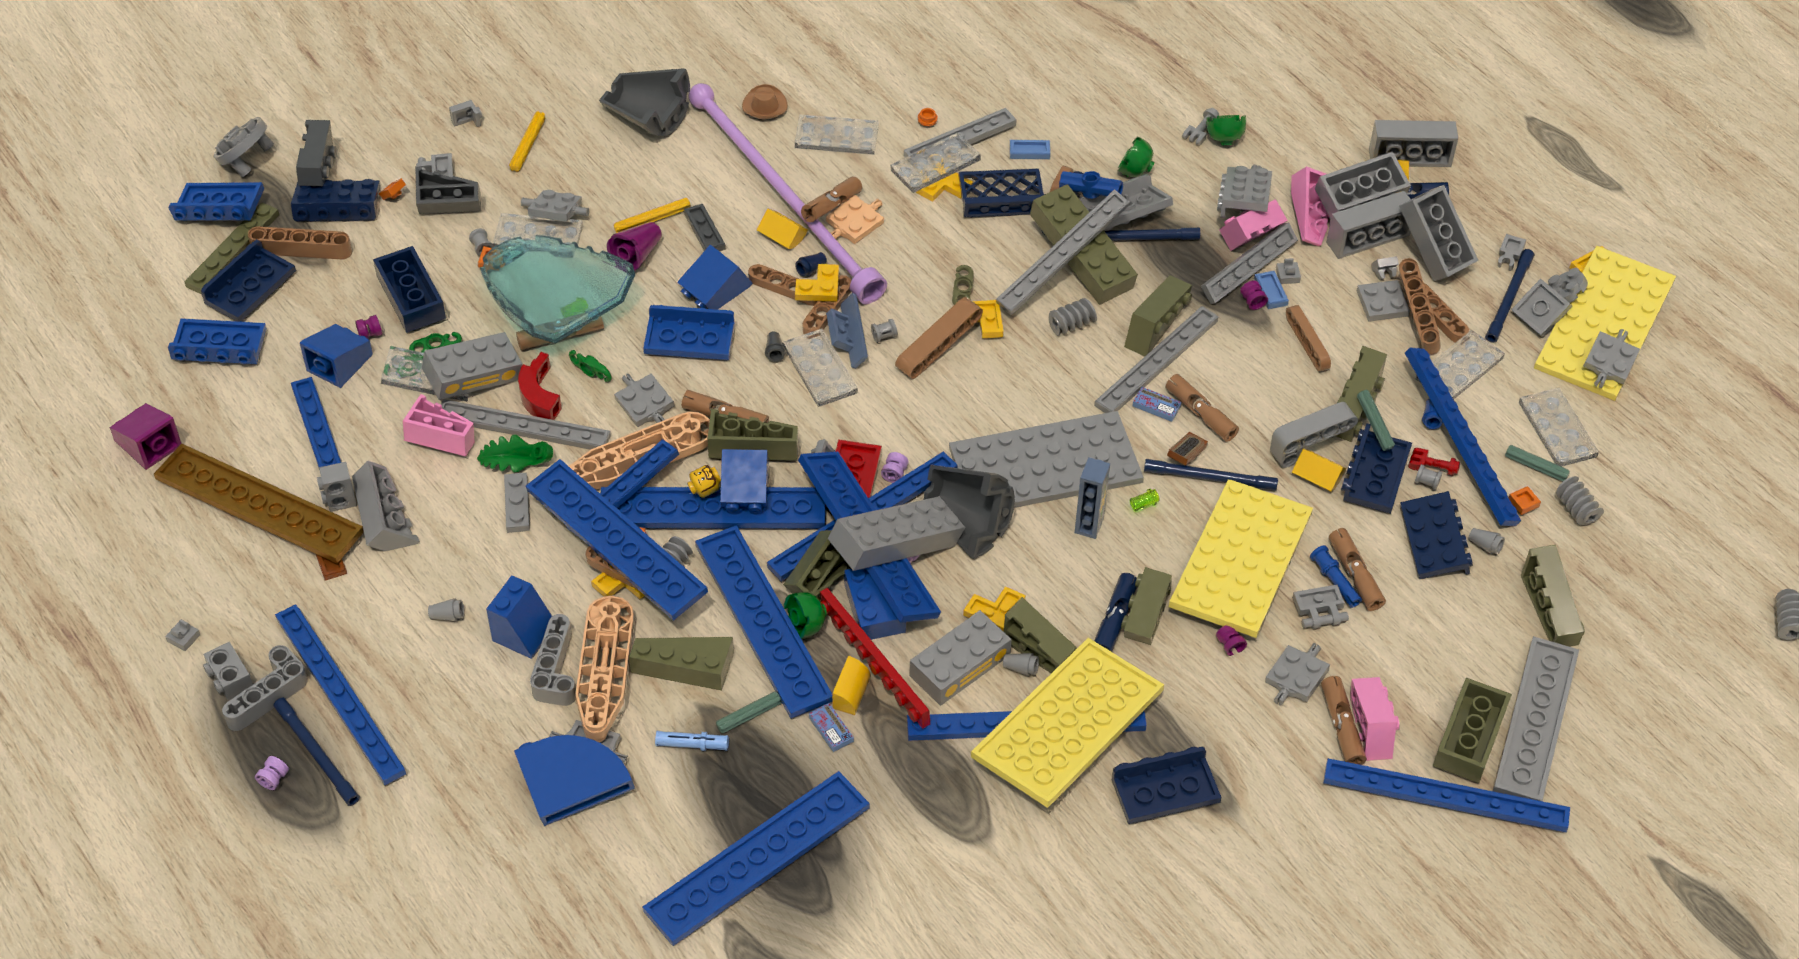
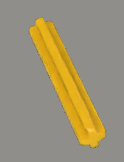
(527, 141)
(652, 215)

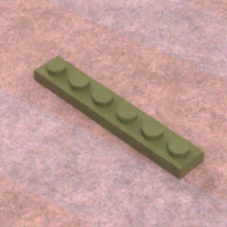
(230, 247)

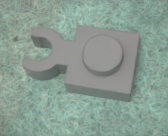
(1511, 249)

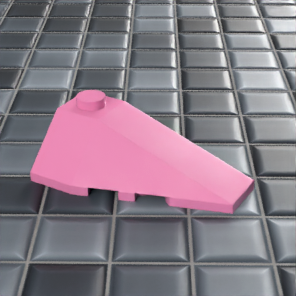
(1308, 207)

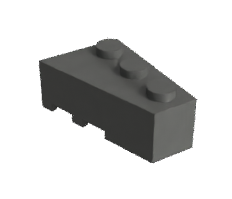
(317, 154)
(445, 194)

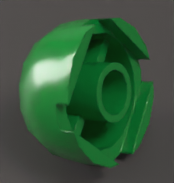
(1226, 128)
(1137, 159)
(805, 613)

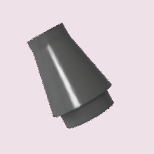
(774, 348)

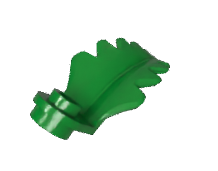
(515, 454)

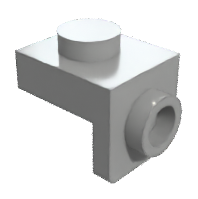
(465, 113)

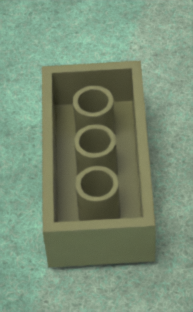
(1472, 730)

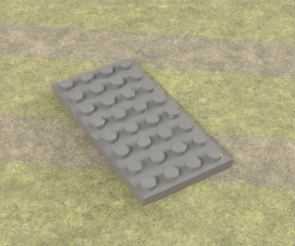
(1049, 458)

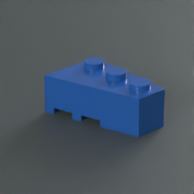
(870, 606)

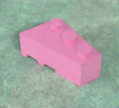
(1252, 225)
(436, 428)
(1375, 716)

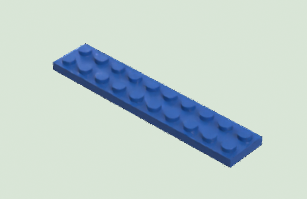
(846, 498)
(681, 509)
(617, 539)
(764, 622)
(755, 858)

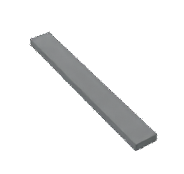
(1062, 252)
(1156, 360)
(529, 426)

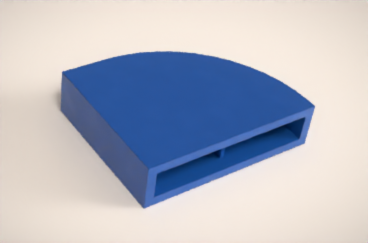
(570, 775)

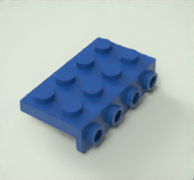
(217, 201)
(689, 332)
(217, 341)

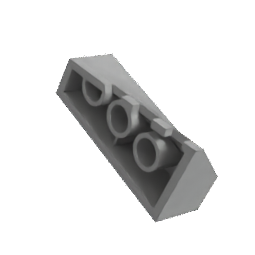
(381, 510)

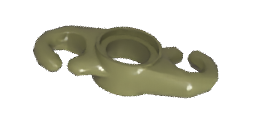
(967, 279)

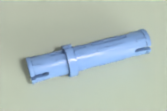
(692, 740)

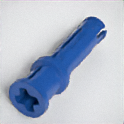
(1330, 569)

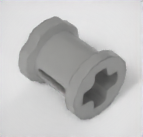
(479, 239)
(884, 330)
(1428, 477)

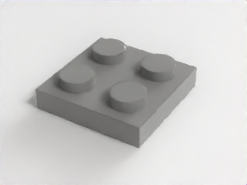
(1383, 300)
(1541, 307)

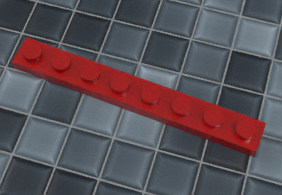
(877, 661)

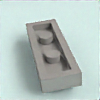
(516, 502)

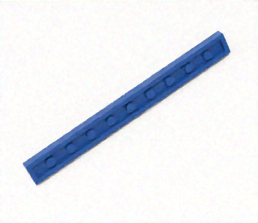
(1463, 437)
(893, 495)
(340, 695)
(975, 725)
(1447, 795)

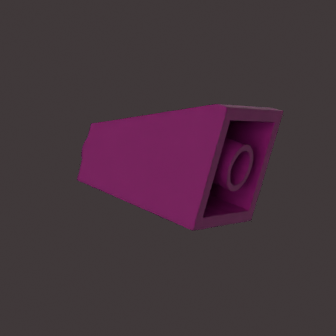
(146, 435)

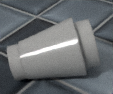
(1487, 540)
(447, 610)
(1022, 663)

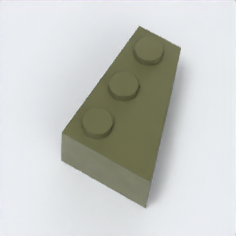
(817, 567)
(1147, 605)
(1036, 635)

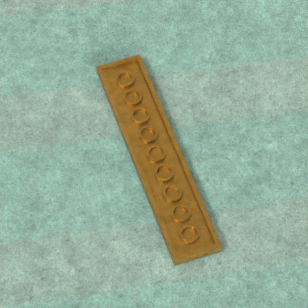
(259, 503)

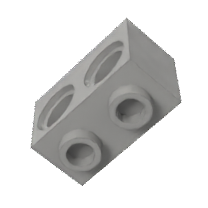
(336, 486)
(230, 669)

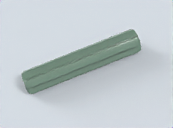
(1376, 420)
(1537, 463)
(748, 712)

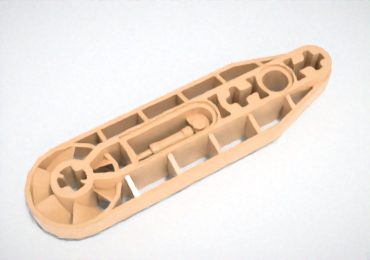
(609, 461)
(604, 627)

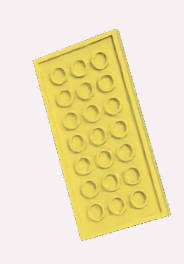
(1617, 297)
(1241, 558)
(1067, 722)

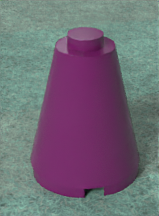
(635, 243)

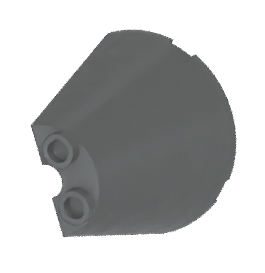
(650, 99)
(979, 500)

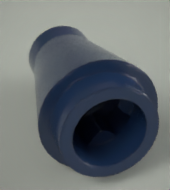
(809, 264)

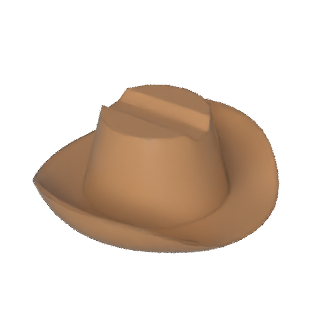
(764, 102)

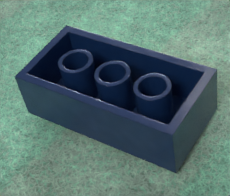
(409, 289)

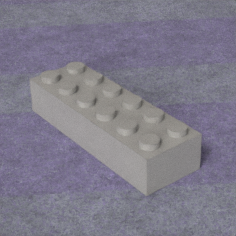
(896, 533)

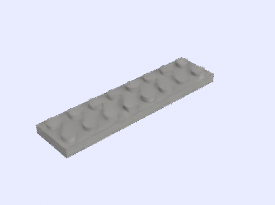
(1536, 720)

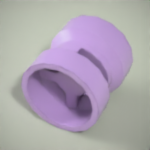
(894, 467)
(271, 773)

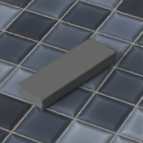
(704, 227)

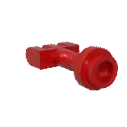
(1420, 456)

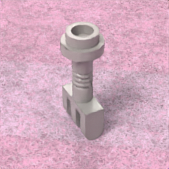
(1198, 131)

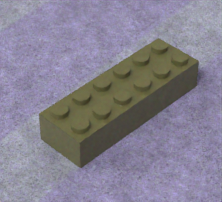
(1099, 263)

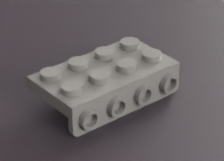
(1244, 189)
(1143, 200)

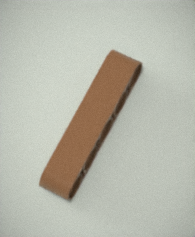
(303, 242)
(1419, 314)
(938, 337)

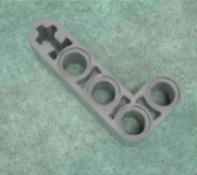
(1309, 430)
(550, 677)
(242, 711)

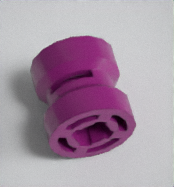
(1254, 295)
(373, 326)
(1231, 639)

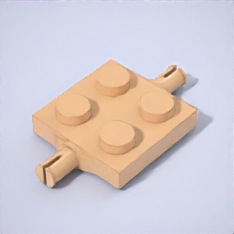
(855, 219)

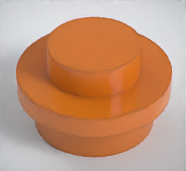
(927, 117)

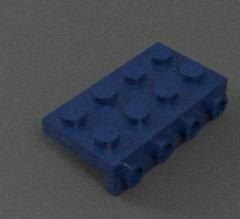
(336, 201)
(246, 281)
(1375, 472)
(1436, 535)
(1165, 785)

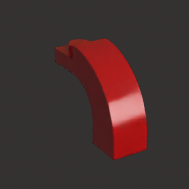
(533, 397)

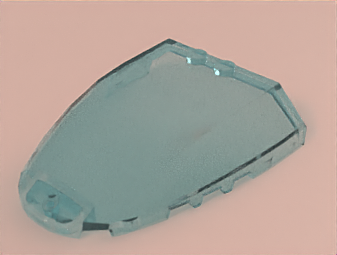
(554, 285)

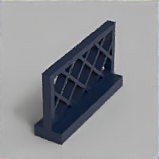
(1002, 204)

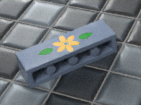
(1092, 498)

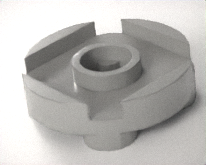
(1569, 284)

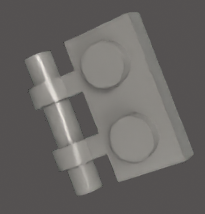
(440, 163)
(1320, 600)

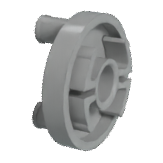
(239, 141)

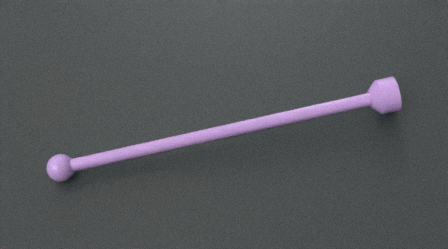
(866, 282)

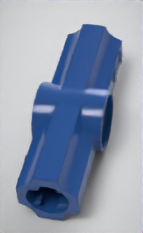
(1090, 184)

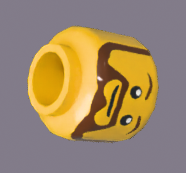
(704, 481)

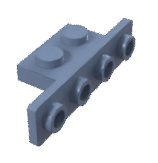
(847, 330)

